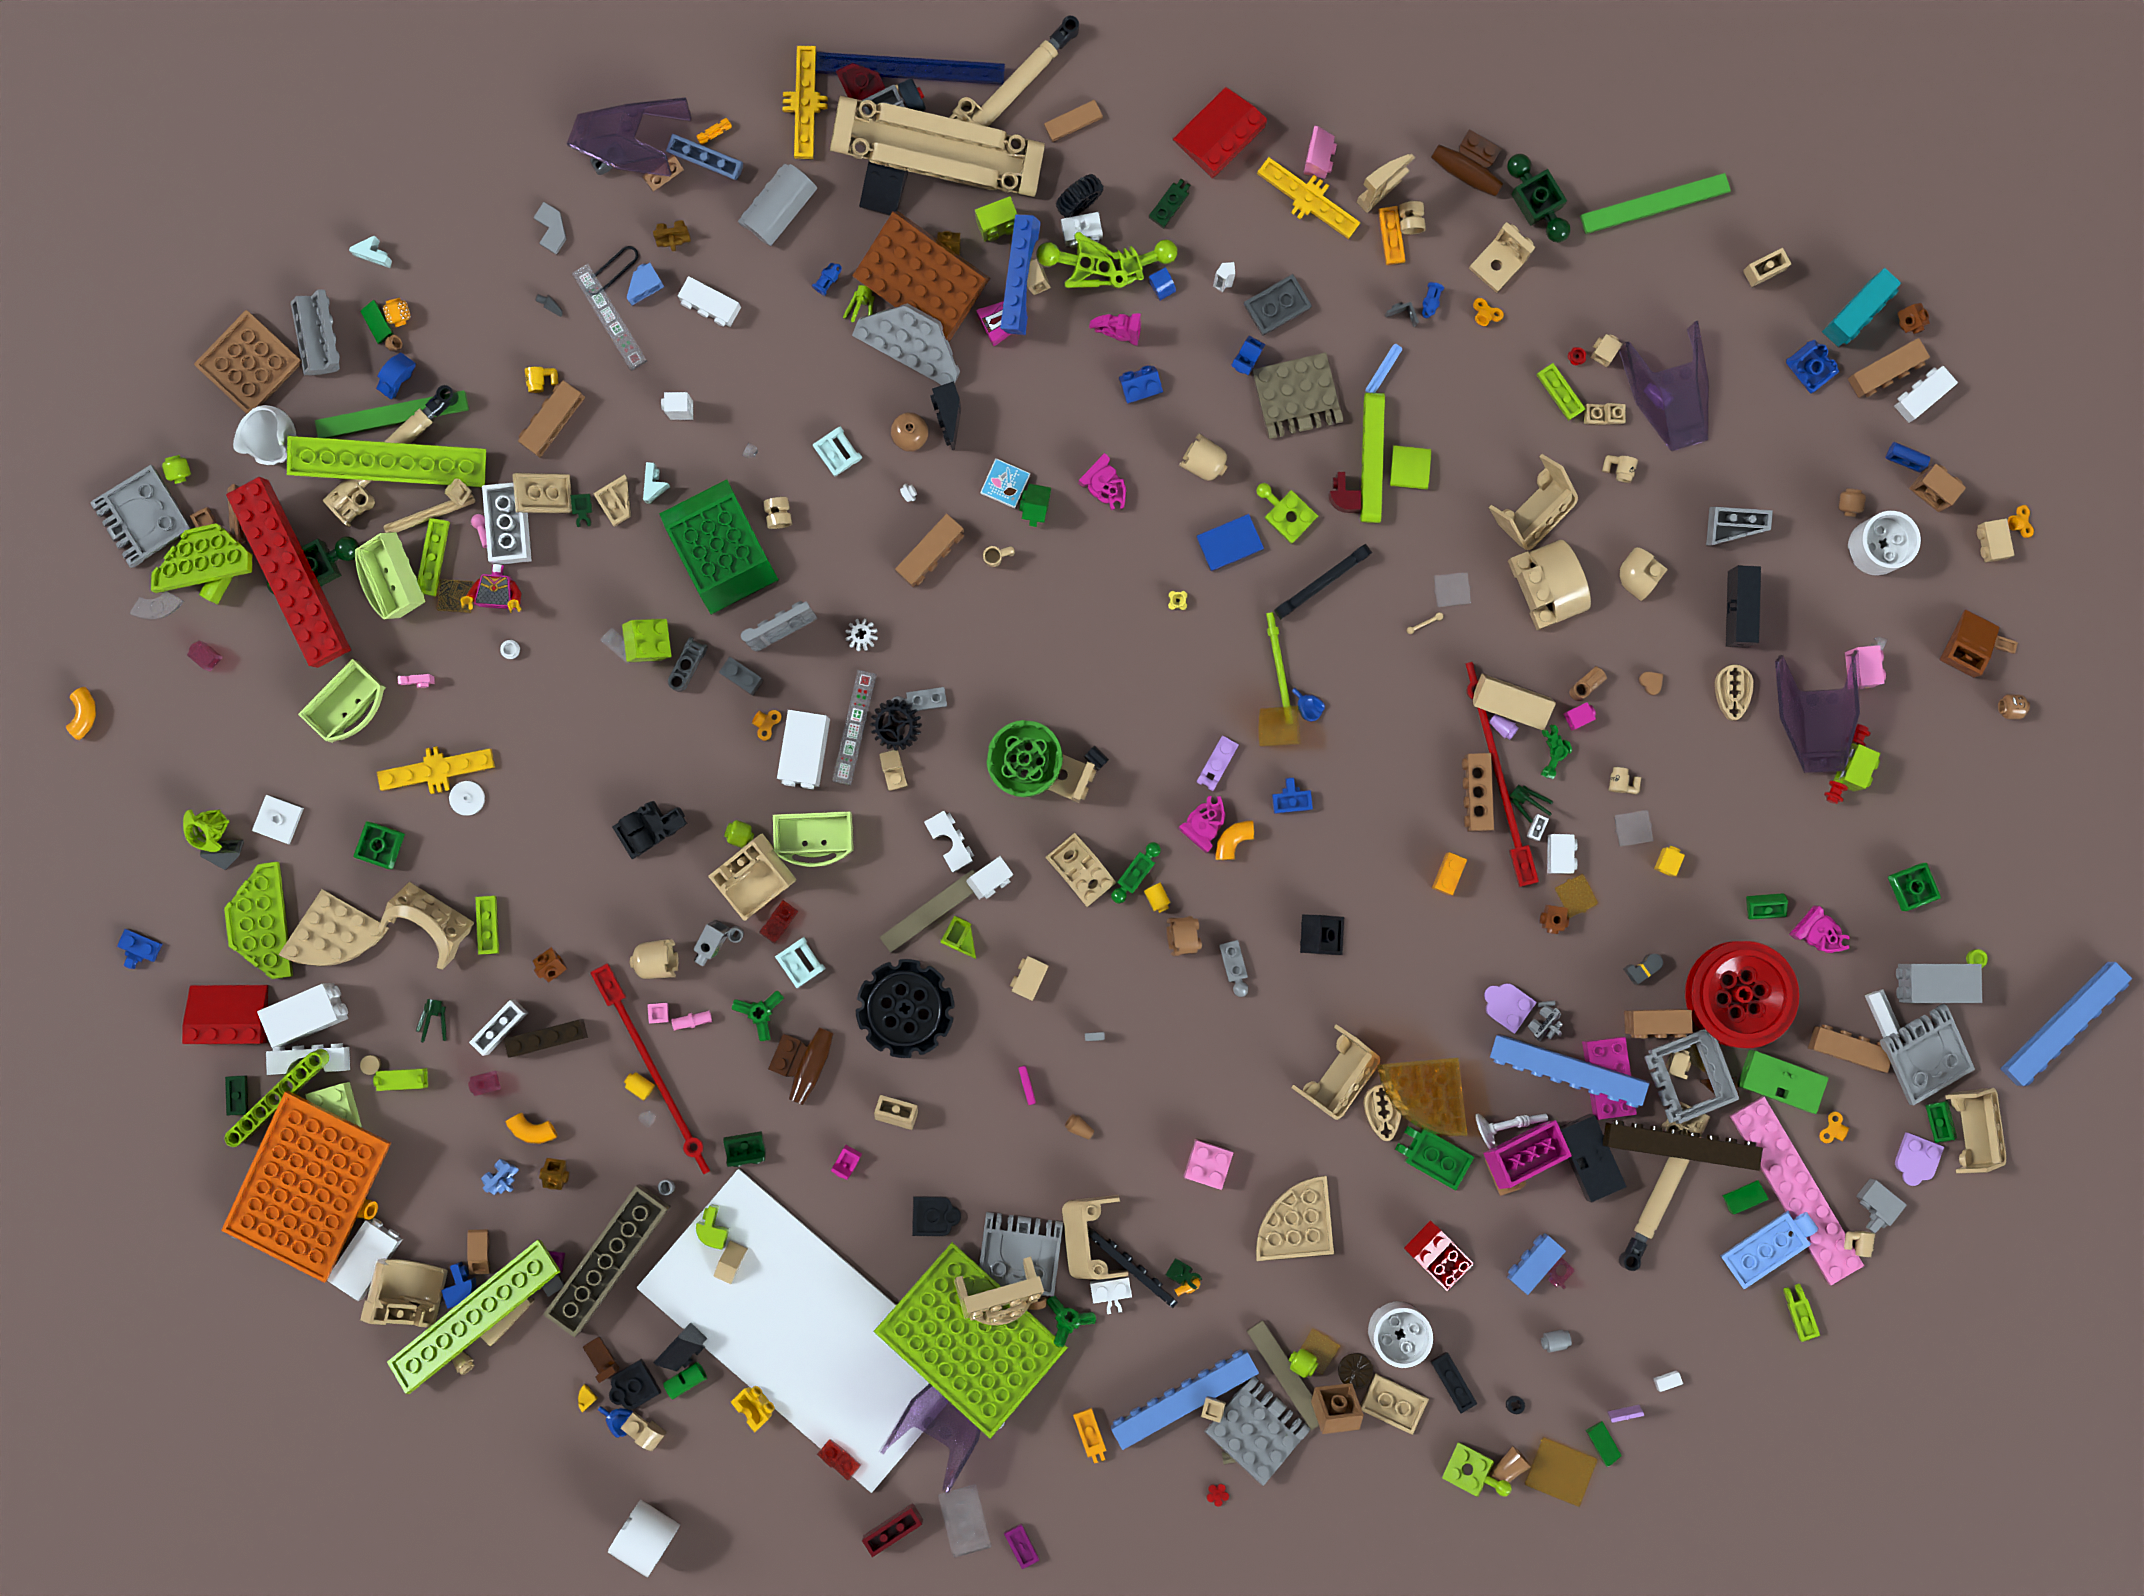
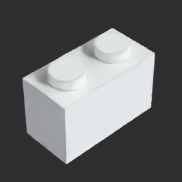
(677, 405)
(1561, 854)
(989, 878)

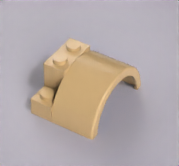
(1554, 580)
(759, 876)
(397, 1284)

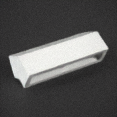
(1224, 276)
(1883, 1013)

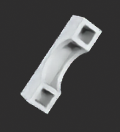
(283, 1061)

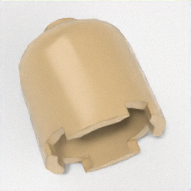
(1205, 459)
(655, 959)

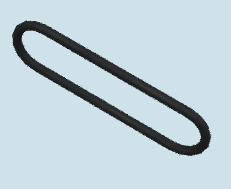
(612, 259)

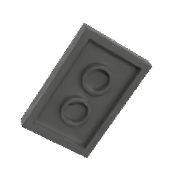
(1277, 305)

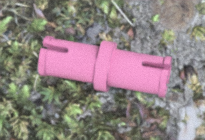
(691, 1020)

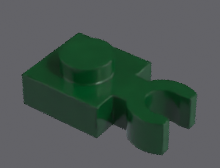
(581, 505)
(1182, 1273)

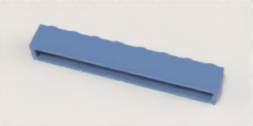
(2065, 1024)
(1569, 1069)
(1183, 1399)

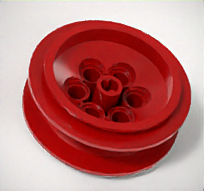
(1774, 1005)

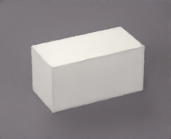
(1537, 827)
(1668, 1381)

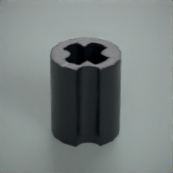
(1096, 757)

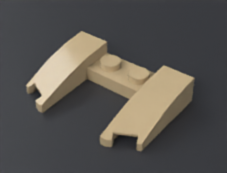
(1383, 181)

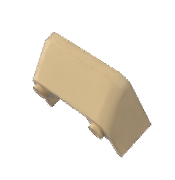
(1542, 510)
(1343, 1078)
(1981, 1130)
(1075, 1219)

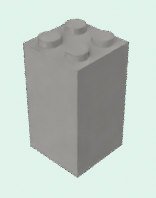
(1939, 983)

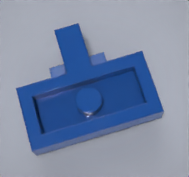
(1292, 799)
(138, 948)

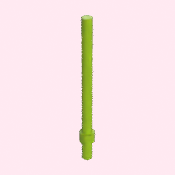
(1273, 633)

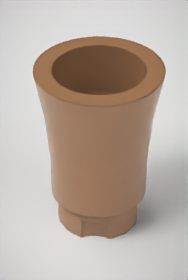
(1510, 1466)

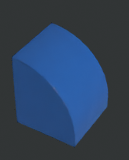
(1162, 283)

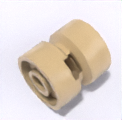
(1412, 217)
(777, 519)

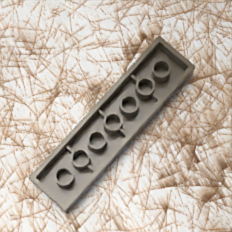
(606, 1260)

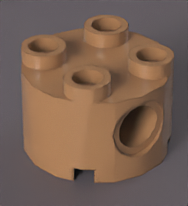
(1183, 935)

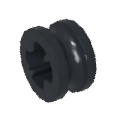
(1513, 1399)

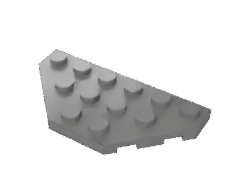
(910, 339)

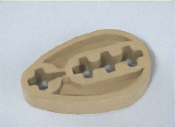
(1744, 690)
(1377, 1121)

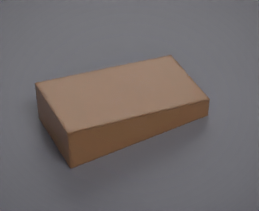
(2005, 644)

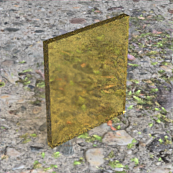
(1561, 1471)

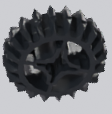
(1079, 196)
(894, 717)

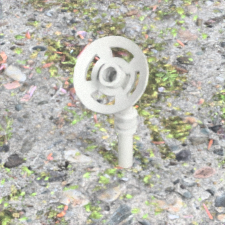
(1488, 1130)

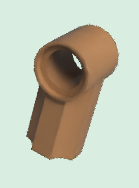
(1588, 683)

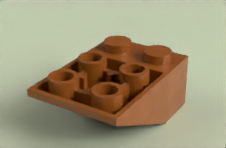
(1971, 644)

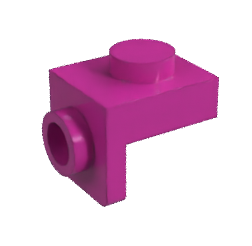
(846, 1162)

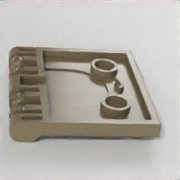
(1296, 392)

